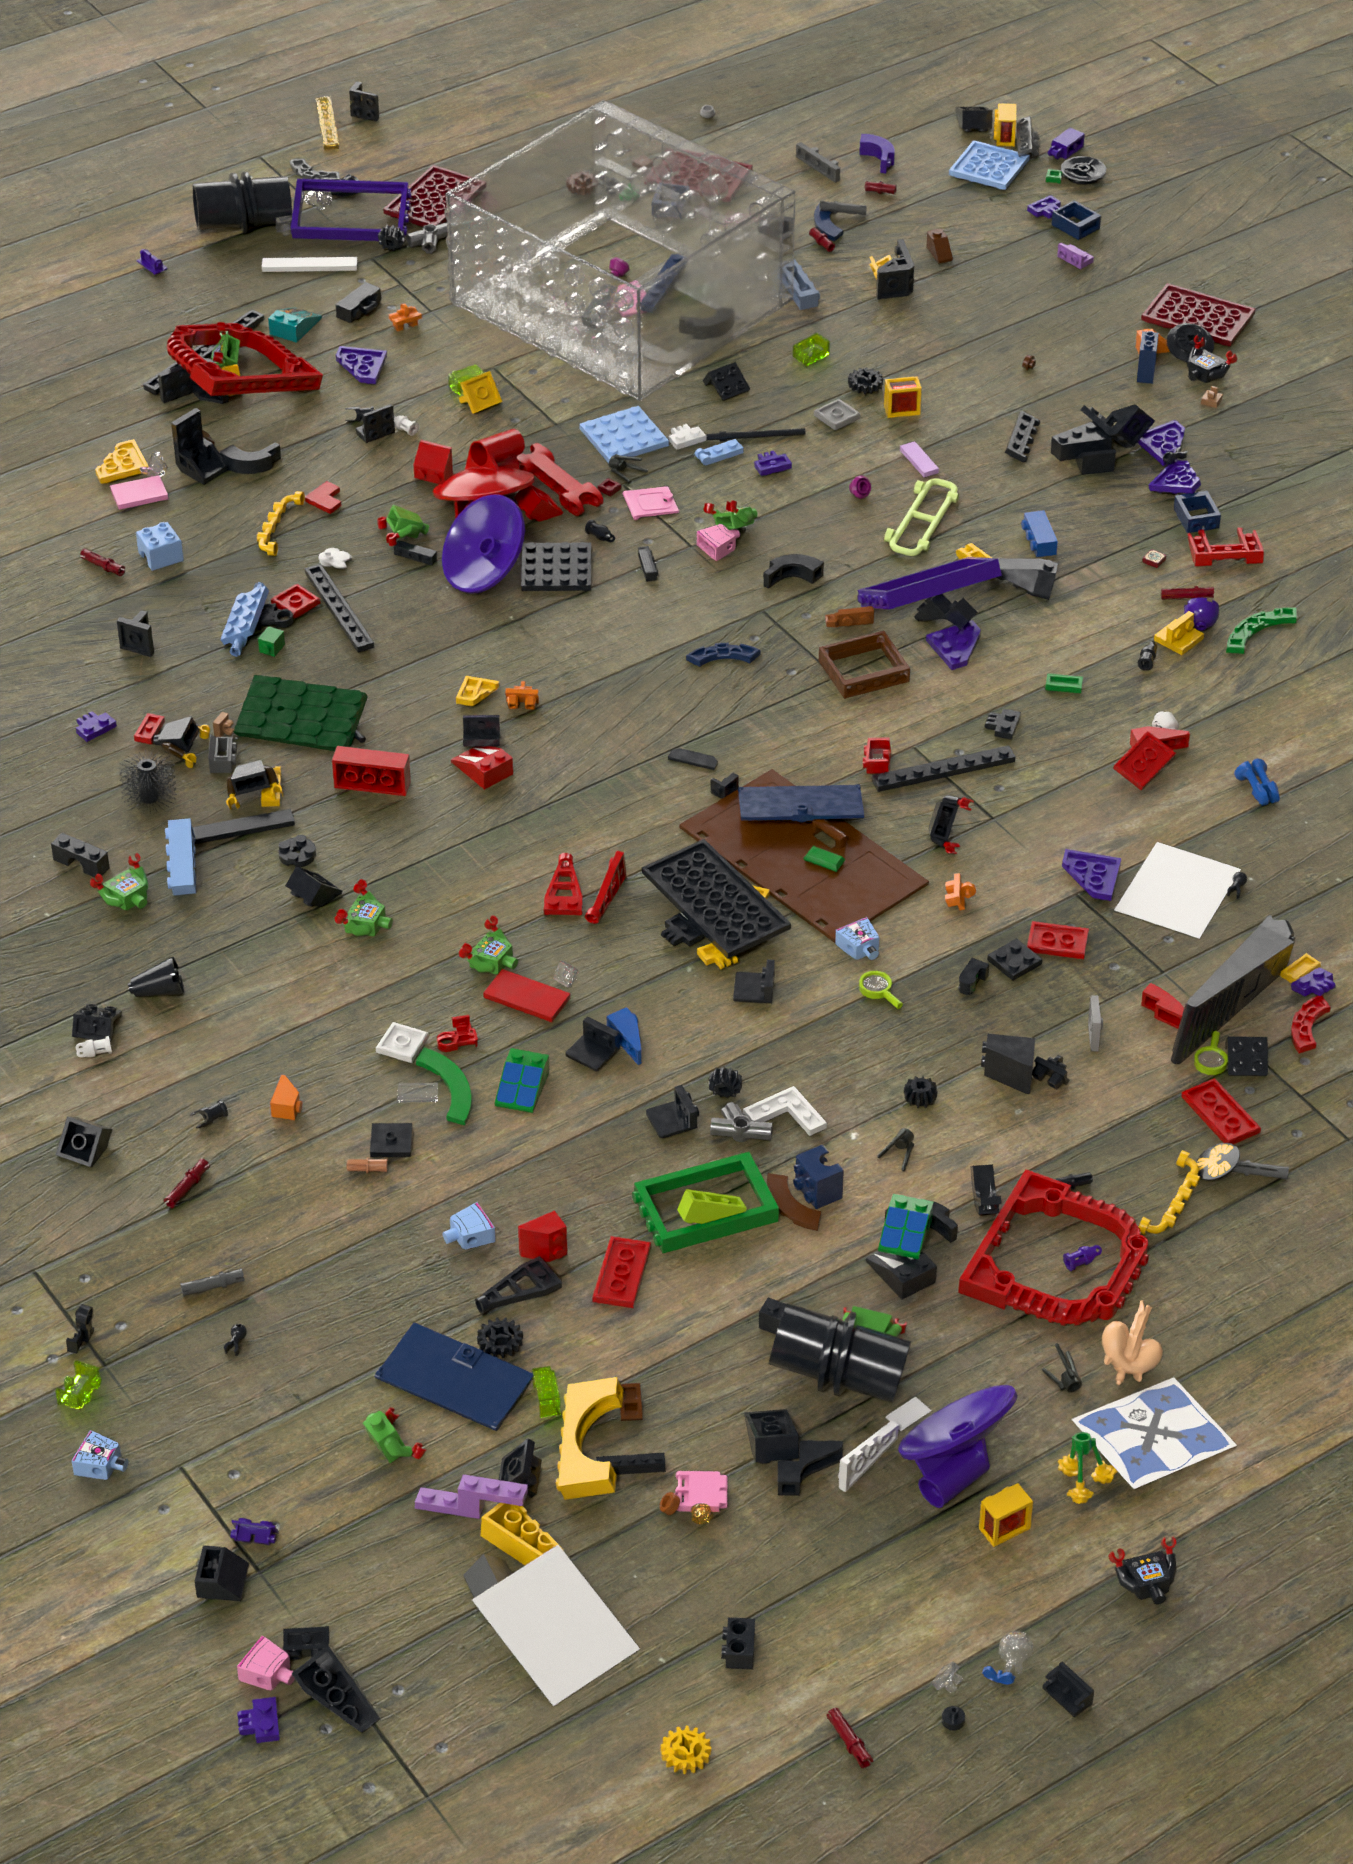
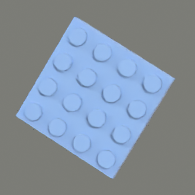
(988, 165)
(624, 434)

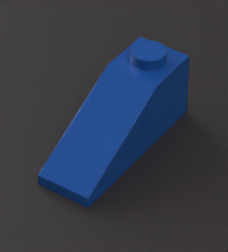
(627, 1025)

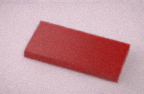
(526, 995)
(1221, 1112)
(621, 1272)

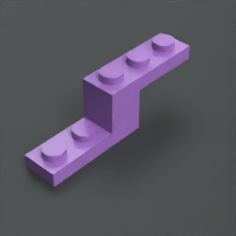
(471, 1496)

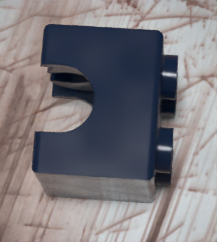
(817, 1181)

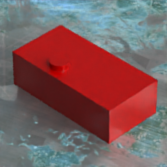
(371, 771)

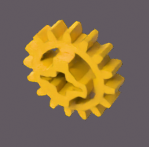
(685, 1749)

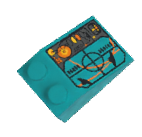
(292, 323)

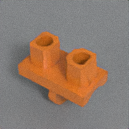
(405, 315)
(522, 694)
(958, 892)

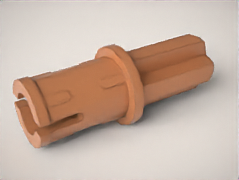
(367, 1165)

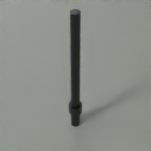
(723, 436)

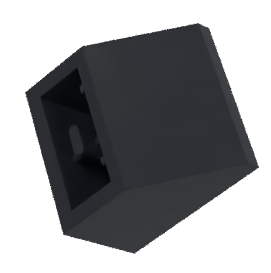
(220, 1574)

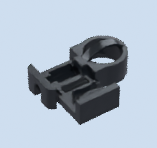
(271, 616)
(84, 1322)

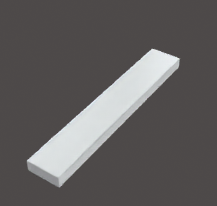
(309, 264)

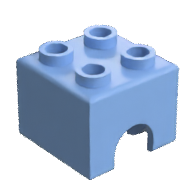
(160, 545)

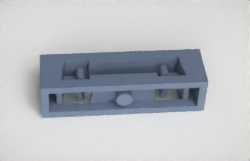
(803, 290)

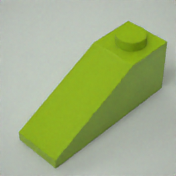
(707, 1207)

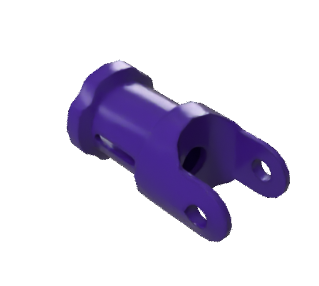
(1085, 1254)

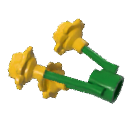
(1071, 1467)

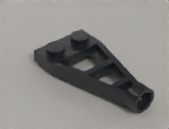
(538, 1272)

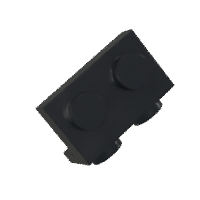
(305, 1641)

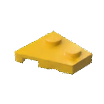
(475, 690)

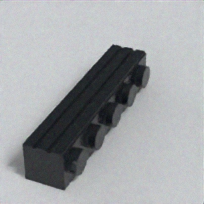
(636, 1463)

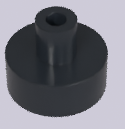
(953, 1718)

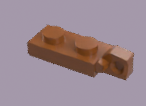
(850, 617)

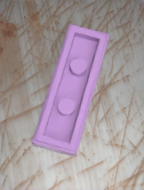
(919, 459)

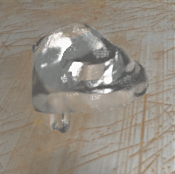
(156, 465)

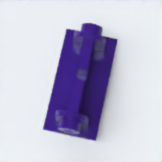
(150, 262)
(245, 1529)

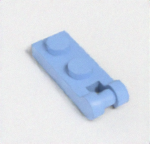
(719, 452)

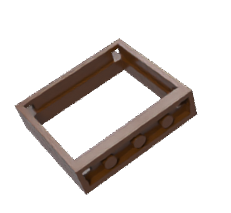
(870, 682)

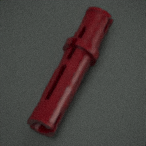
(108, 565)
(1183, 593)
(191, 1177)
(853, 1744)

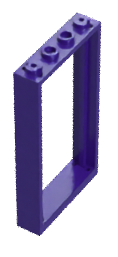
(347, 186)

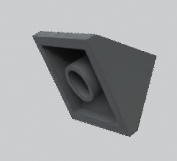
(485, 1574)

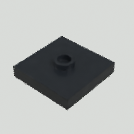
(391, 1140)

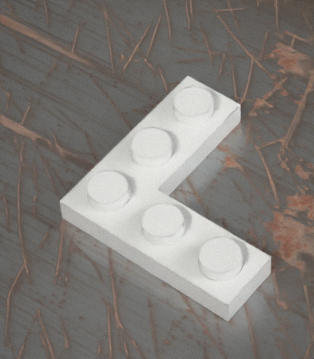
(790, 1101)

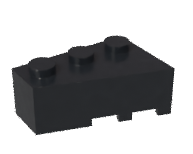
(1079, 440)

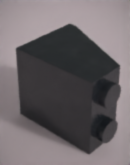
(1009, 1060)

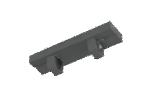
(818, 162)

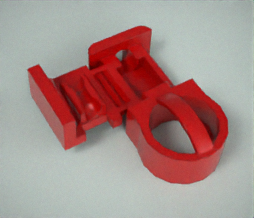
(465, 1035)

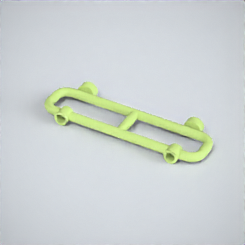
(922, 489)

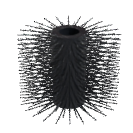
(148, 781)

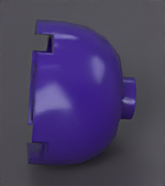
(1205, 612)

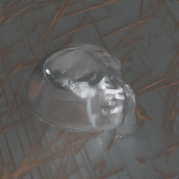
(1015, 1649)

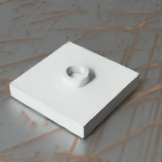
(402, 1042)

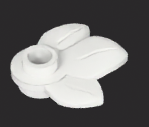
(334, 558)

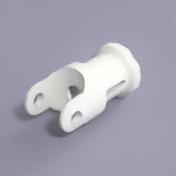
(403, 423)
(91, 1048)

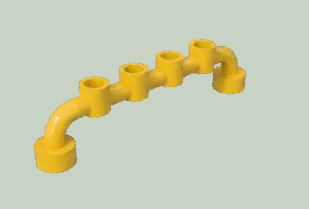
(273, 519)
(1176, 1206)

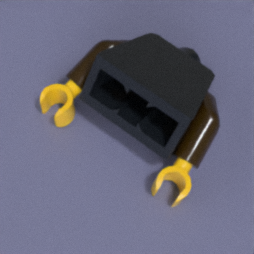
(179, 737)
(251, 778)

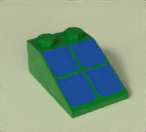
(522, 1080)
(906, 1226)

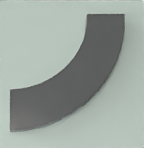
(305, 171)

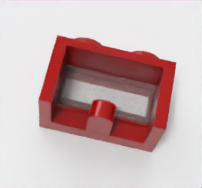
(877, 755)

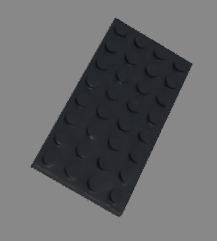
(716, 898)

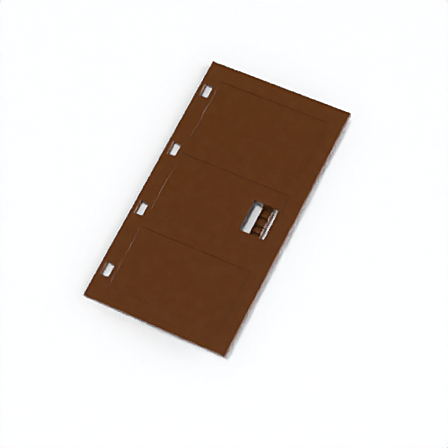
(774, 854)

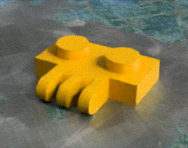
(710, 954)

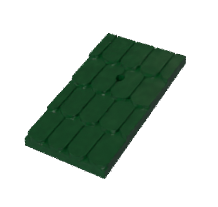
(300, 713)

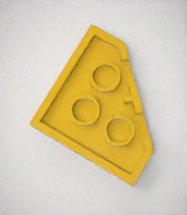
(121, 463)

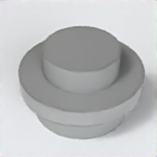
(707, 111)

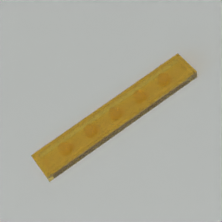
(327, 123)

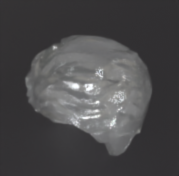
(320, 199)

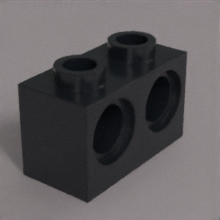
(739, 1643)

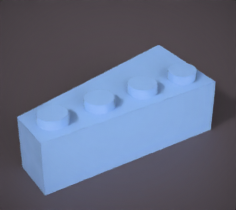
(182, 857)

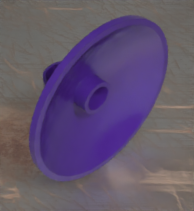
(483, 544)
(952, 1442)

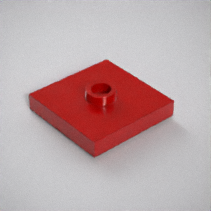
(296, 600)

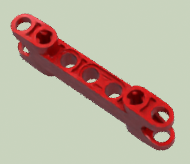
(571, 492)

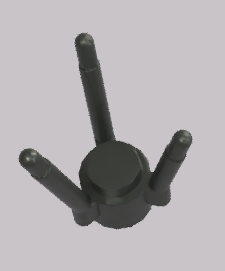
(618, 463)
(901, 1141)
(1069, 1378)

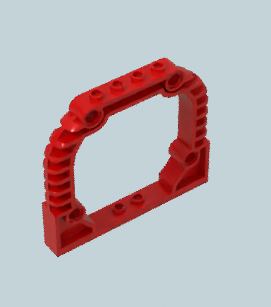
(295, 375)
(1052, 1197)

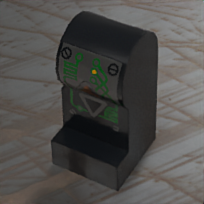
(971, 975)

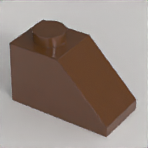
(939, 246)

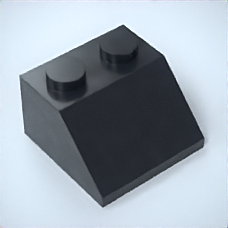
(312, 887)
(83, 1141)

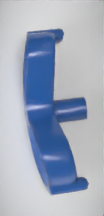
(1005, 1678)

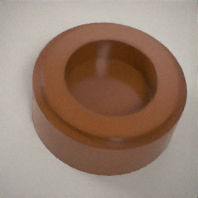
(669, 1503)

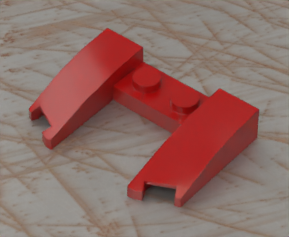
(1203, 553)

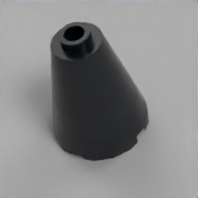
(158, 980)

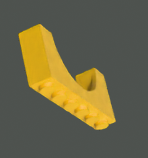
(584, 1405)

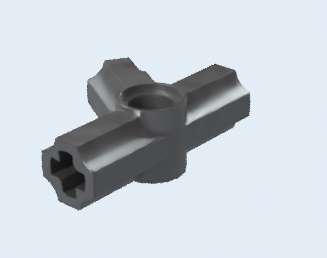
(427, 237)
(739, 1126)

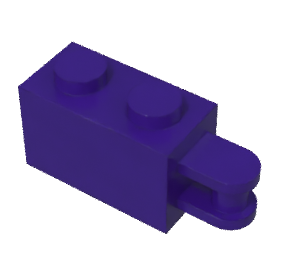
(1067, 144)

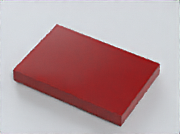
(1144, 760)
(1058, 940)

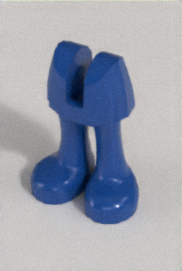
(1262, 792)

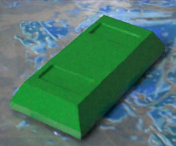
(824, 858)

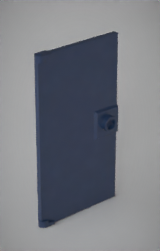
(800, 802)
(454, 1376)

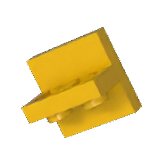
(480, 392)
(1180, 634)

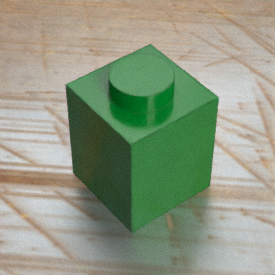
(271, 641)

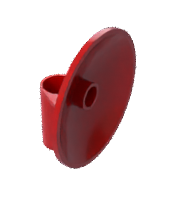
(488, 470)

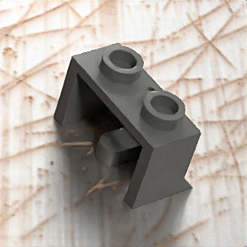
(221, 764)

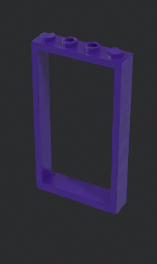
(929, 582)

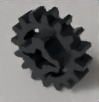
(865, 380)
(500, 1337)

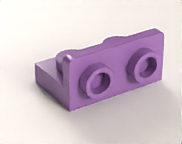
(1074, 255)

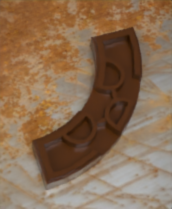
(789, 1206)

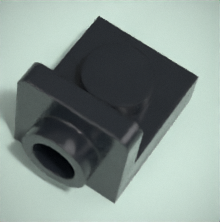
(726, 787)

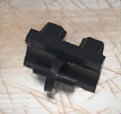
(1052, 1067)

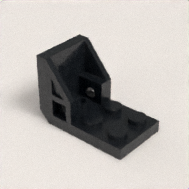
(896, 275)
(177, 384)
(1129, 426)
(193, 453)

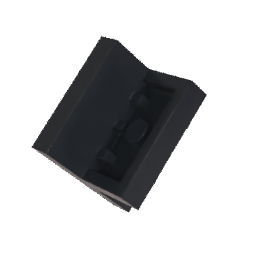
(136, 634)
(481, 730)
(522, 1467)

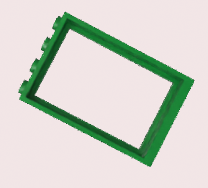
(700, 1233)

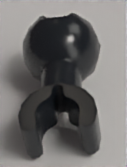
(1170, 457)
(1239, 879)
(238, 1333)

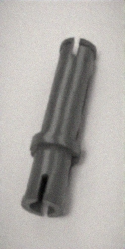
(842, 208)
(1261, 1169)
(212, 1282)

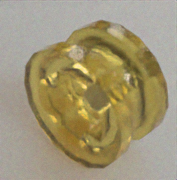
(701, 1513)

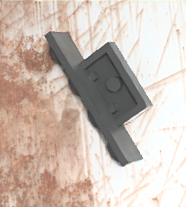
(1027, 138)

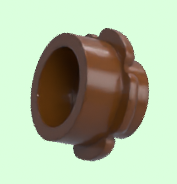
(1029, 362)

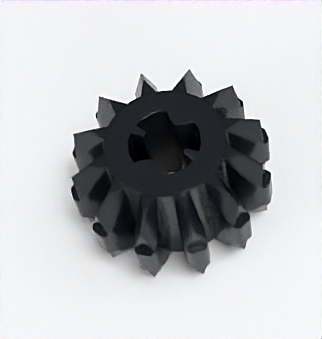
(391, 237)
(725, 1082)
(920, 1092)

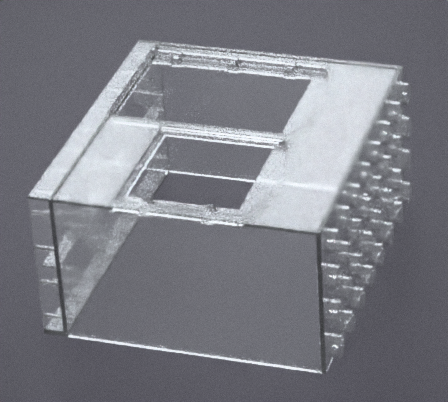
(619, 168)

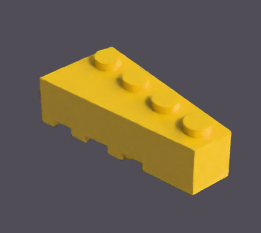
(515, 1533)

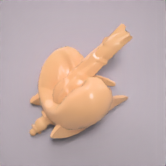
(1128, 1350)

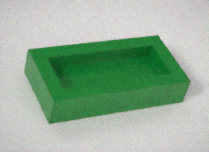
(1064, 683)

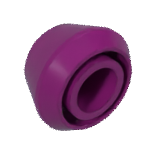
(618, 267)
(860, 487)

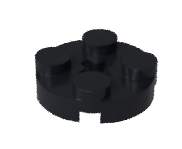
(289, 848)

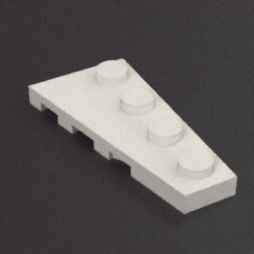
(865, 1455)

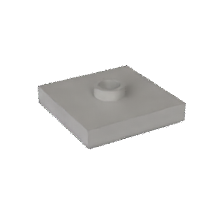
(837, 414)
(1095, 1023)

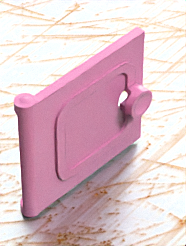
(650, 502)

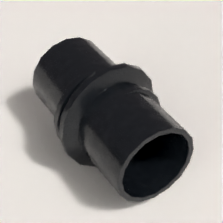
(241, 202)
(839, 1353)

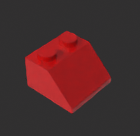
(433, 462)
(537, 504)
(543, 1238)

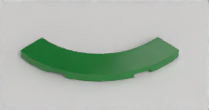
(1251, 625)
(454, 1080)

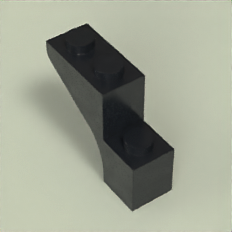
(941, 608)
(812, 1458)

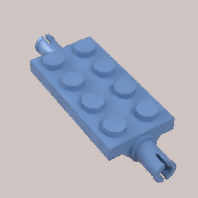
(244, 618)

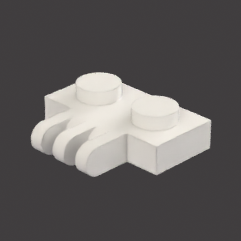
(686, 436)

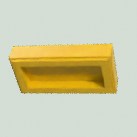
(1300, 968)

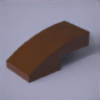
(632, 1403)

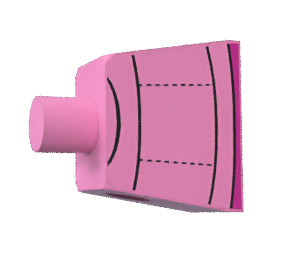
(717, 541)
(265, 1666)

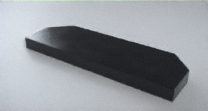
(693, 758)

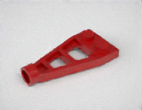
(616, 875)
(563, 904)

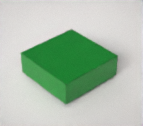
(1054, 176)

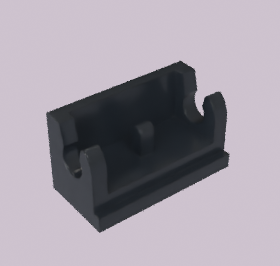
(1068, 1689)

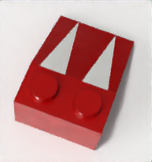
(485, 765)

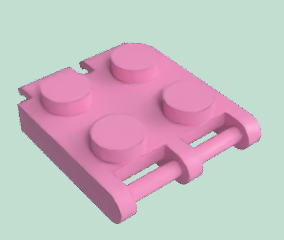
(702, 1487)

